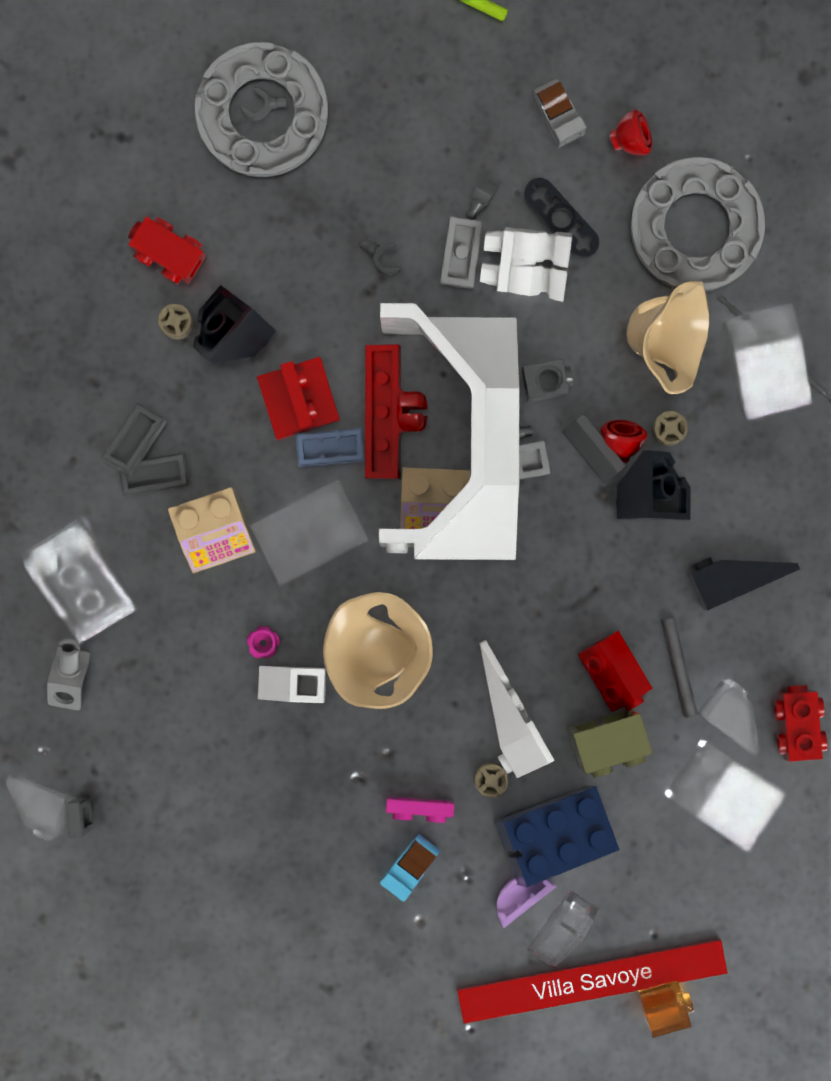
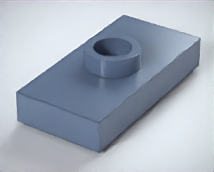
(330, 447)

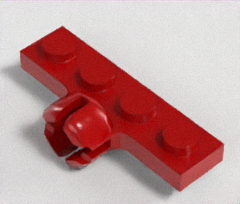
(387, 411)

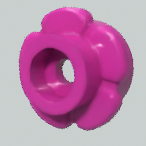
(269, 649)

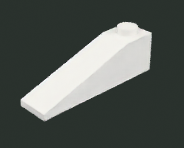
(516, 733)

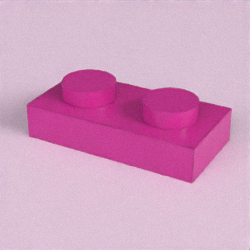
(405, 808)

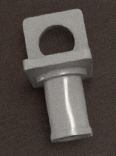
(67, 674)

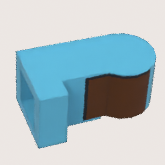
(409, 867)

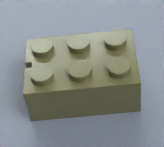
(615, 742)

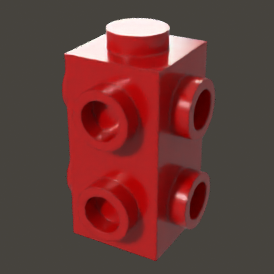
(158, 244)
(615, 672)
(800, 724)

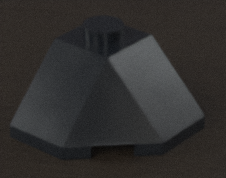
(230, 329)
(653, 490)

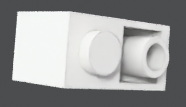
(292, 684)

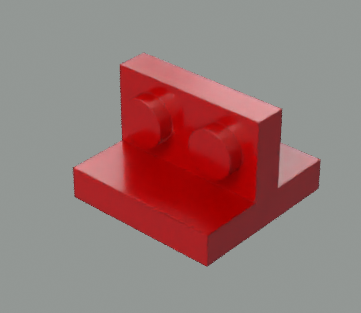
(298, 398)

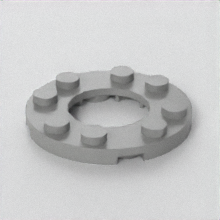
(251, 63)
(701, 177)

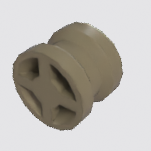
(173, 315)
(674, 424)
(494, 783)

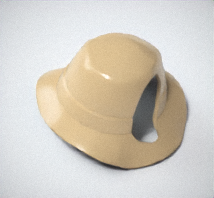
(672, 333)
(368, 653)

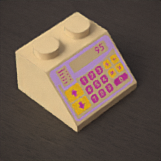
(428, 493)
(212, 530)

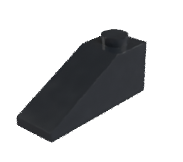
(728, 579)

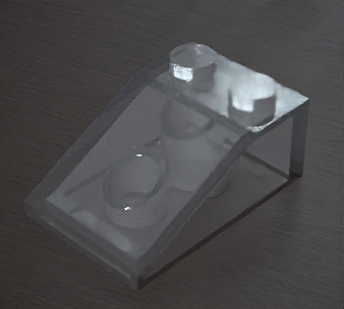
(768, 361)
(309, 532)
(78, 580)
(724, 794)

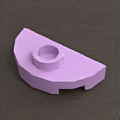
(516, 899)

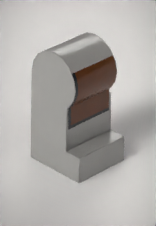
(558, 113)

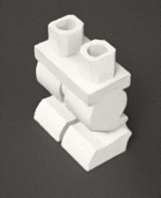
(518, 267)

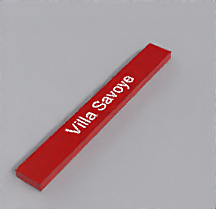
(592, 981)

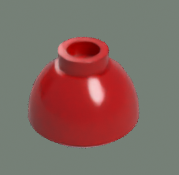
(632, 134)
(624, 437)

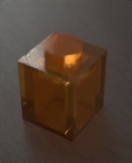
(666, 1008)

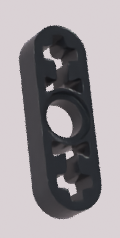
(552, 193)

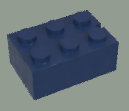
(557, 835)

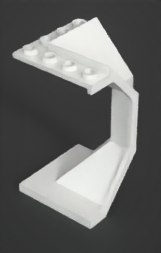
(485, 512)

